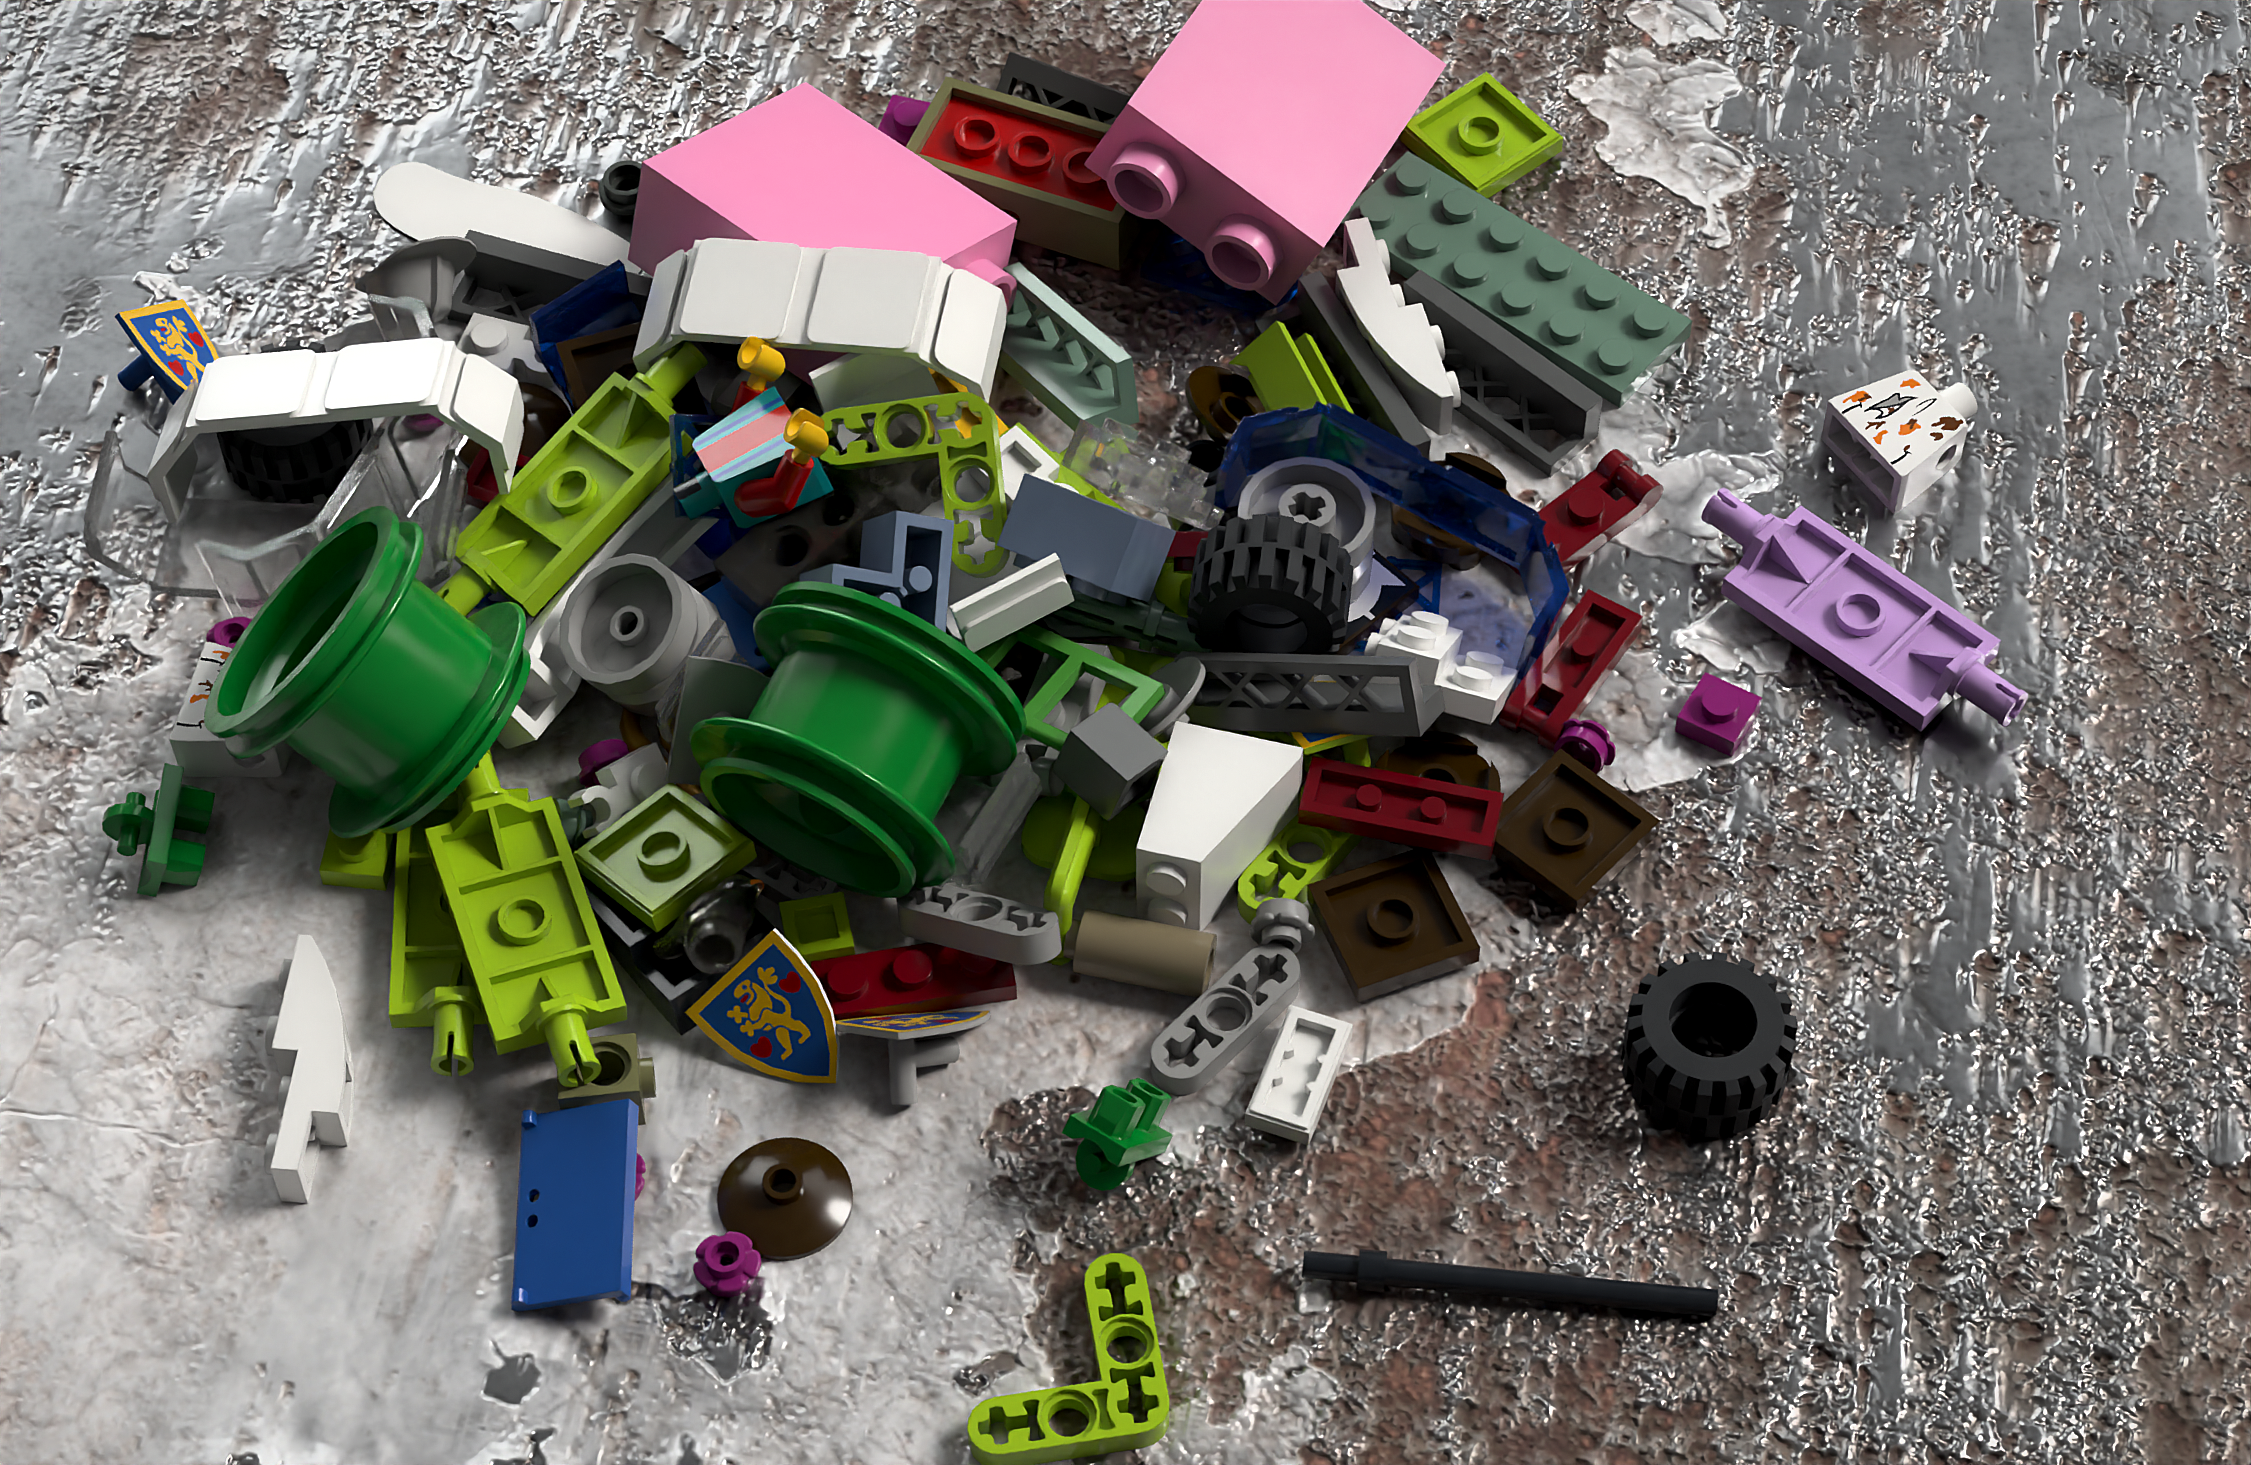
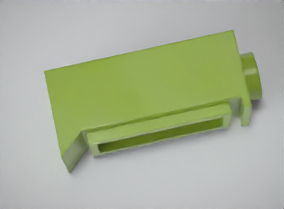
(1289, 371)

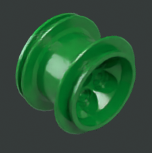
(372, 677)
(857, 739)

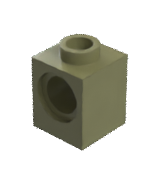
(619, 1060)

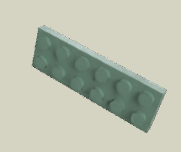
(1521, 278)

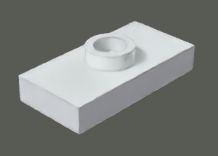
(1298, 1074)

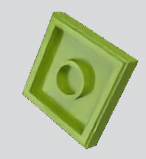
(1482, 136)
(663, 856)

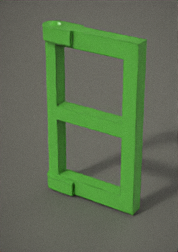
(1077, 661)

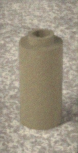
(1141, 952)

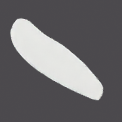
(437, 204)

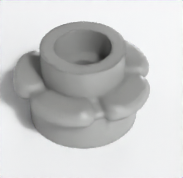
(1282, 923)

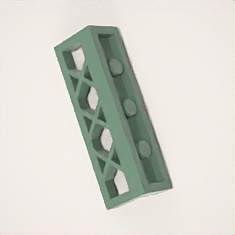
(1065, 357)

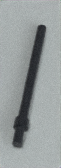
(1373, 1271)

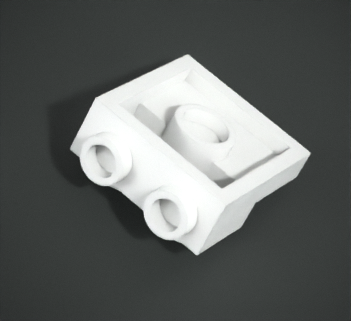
(1471, 684)

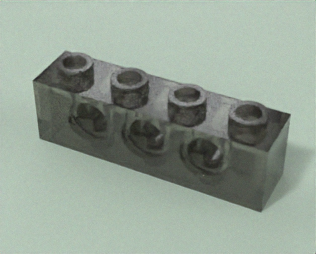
(810, 533)

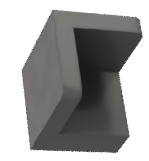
(1109, 760)

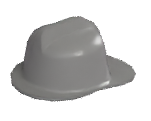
(422, 272)

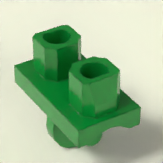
(173, 807)
(1119, 1133)

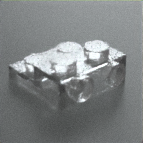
(1142, 473)

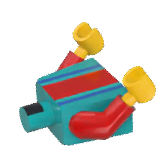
(760, 454)

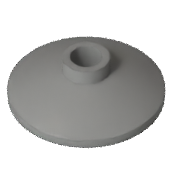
(1181, 685)

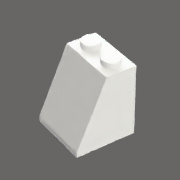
(1209, 819)

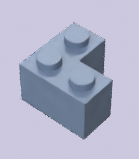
(1098, 544)
(901, 562)

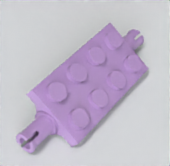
(1860, 615)

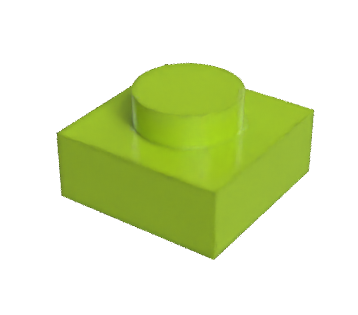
(359, 860)
(818, 926)

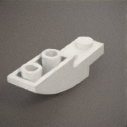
(1396, 332)
(314, 1070)

